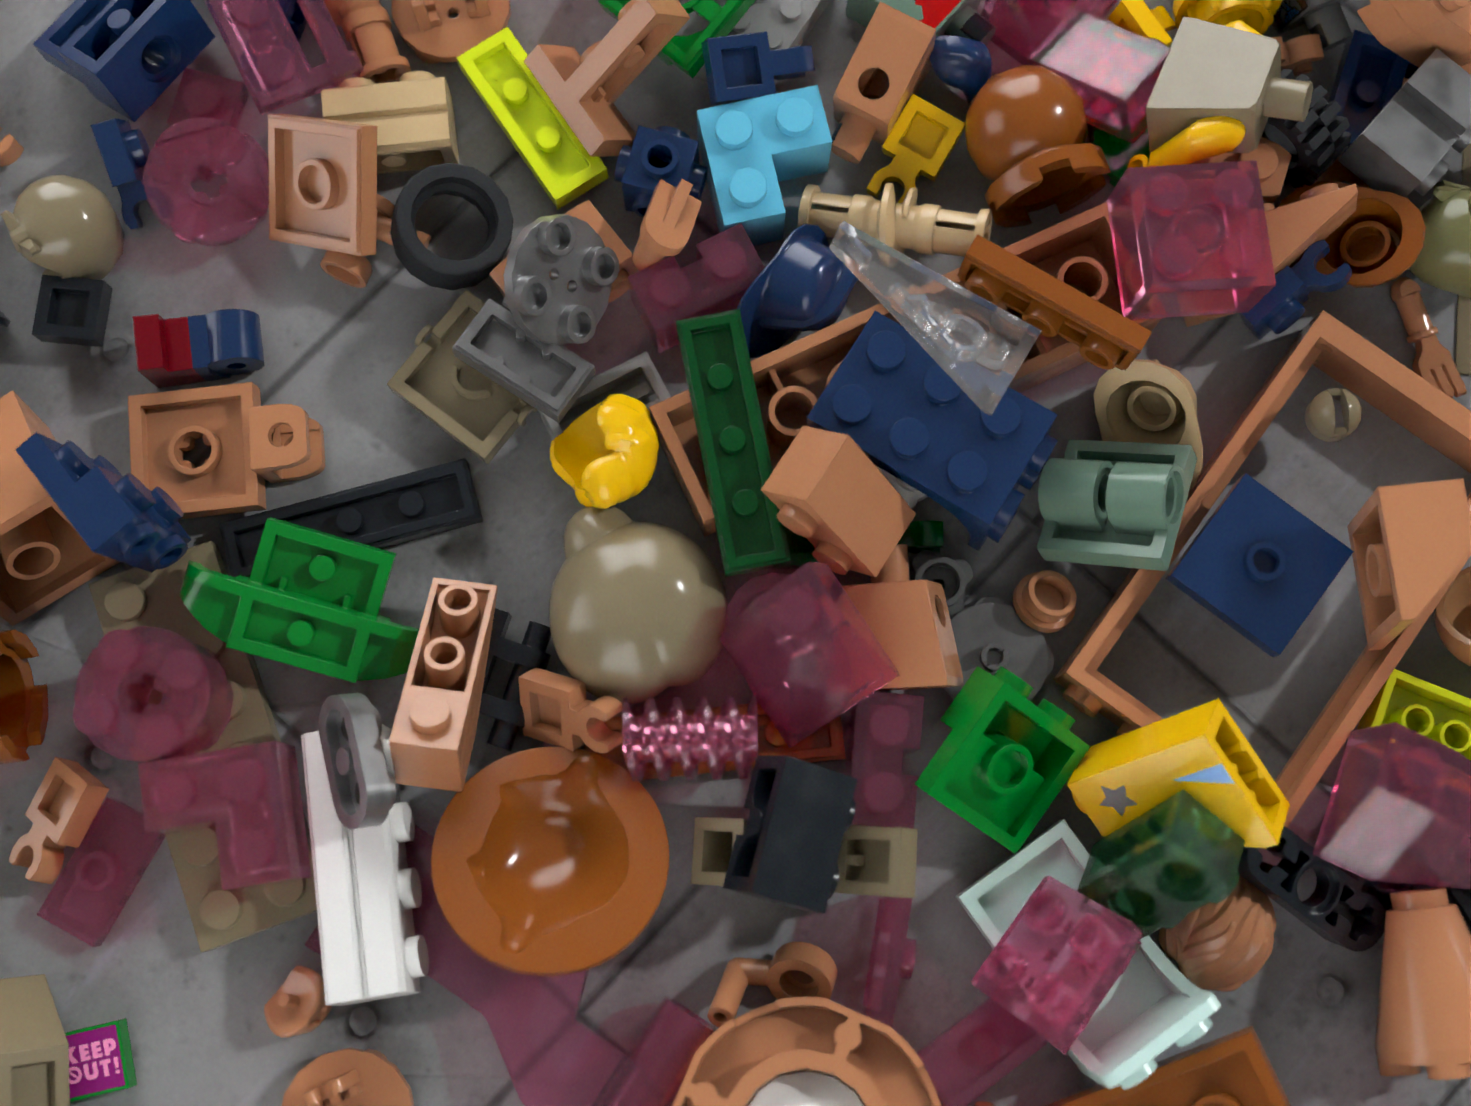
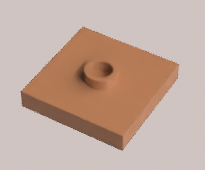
(323, 183)

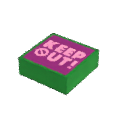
(100, 1060)

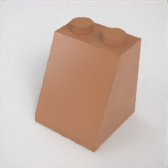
(38, 544)

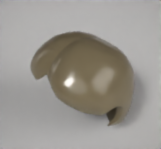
(634, 606)

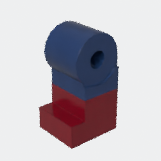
(198, 346)

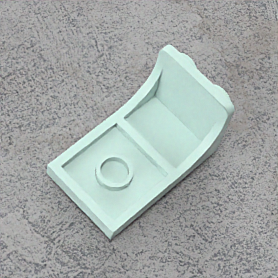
(1147, 1003)

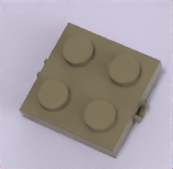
(455, 394)

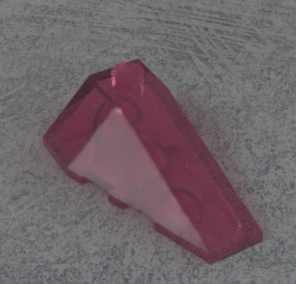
(1400, 810)

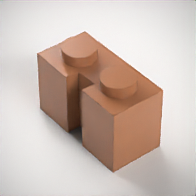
(838, 502)

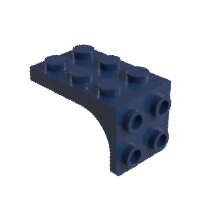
(931, 433)

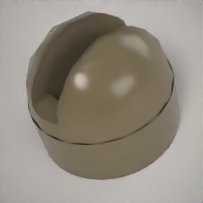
(1321, 416)

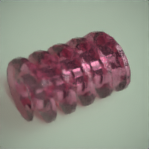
(690, 738)

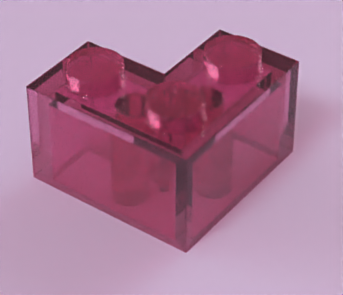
(248, 798)

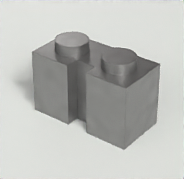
(1415, 130)

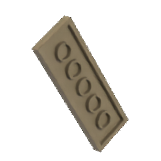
(154, 600)

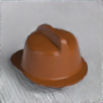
(1375, 240)

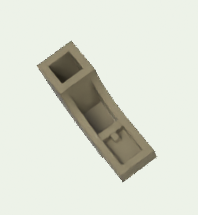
(869, 860)

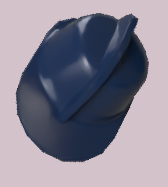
(795, 292)

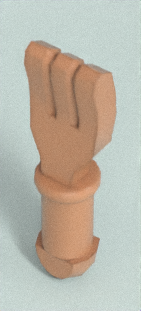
(1432, 359)

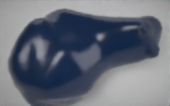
(961, 63)

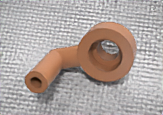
(795, 971)

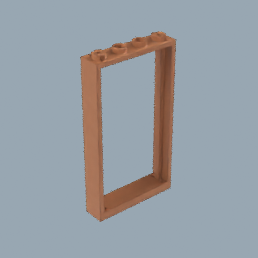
(1386, 387)

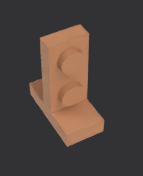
(589, 84)

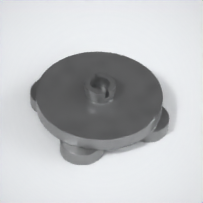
(994, 637)

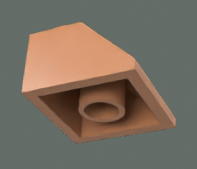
(1405, 551)

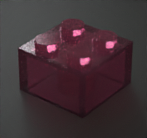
(1190, 240)

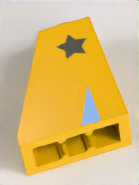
(1187, 751)

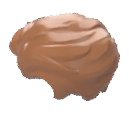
(1223, 941)

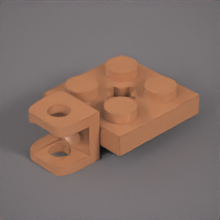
(245, 442)

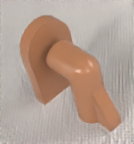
(666, 223)

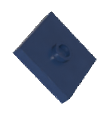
(1259, 565)

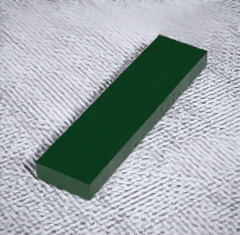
(732, 442)

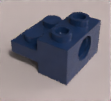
(126, 48)

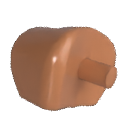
(297, 1004)

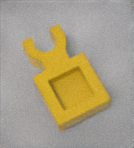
(918, 146)

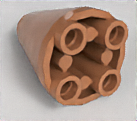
(1424, 988)

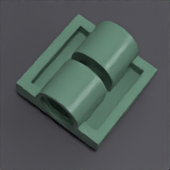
(1114, 503)

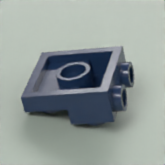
(108, 509)

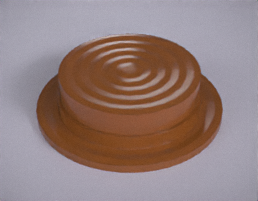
(550, 861)

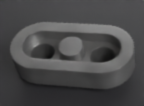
(355, 760)

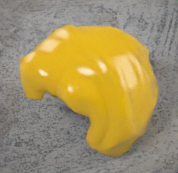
(607, 452)

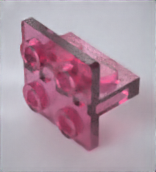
(1058, 962)

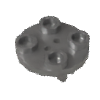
(574, 256)

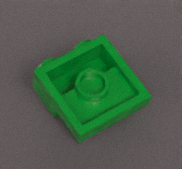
(1002, 757)

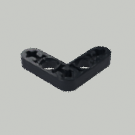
(1334, 886)

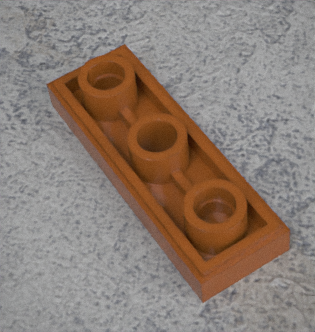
(1052, 305)

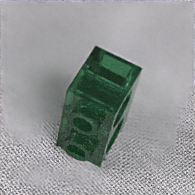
(1164, 864)

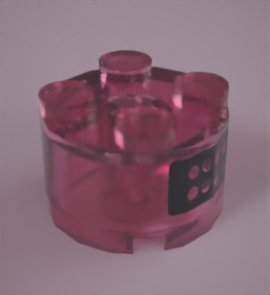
(116, 690)

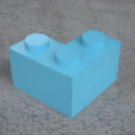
(755, 147)

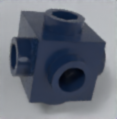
(658, 155)

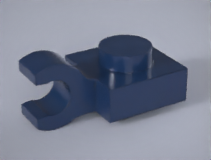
(746, 68)
(125, 159)
(1284, 302)

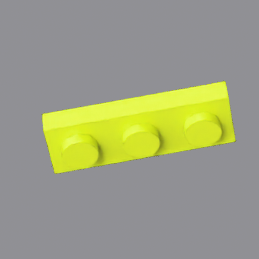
(530, 118)

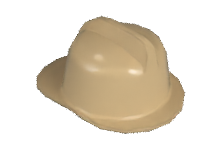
(1149, 406)

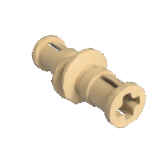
(899, 225)

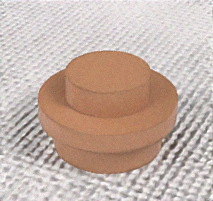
(1045, 601)

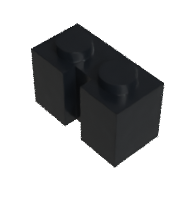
(792, 833)

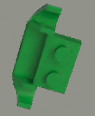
(306, 605)

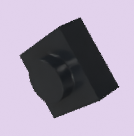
(72, 311)

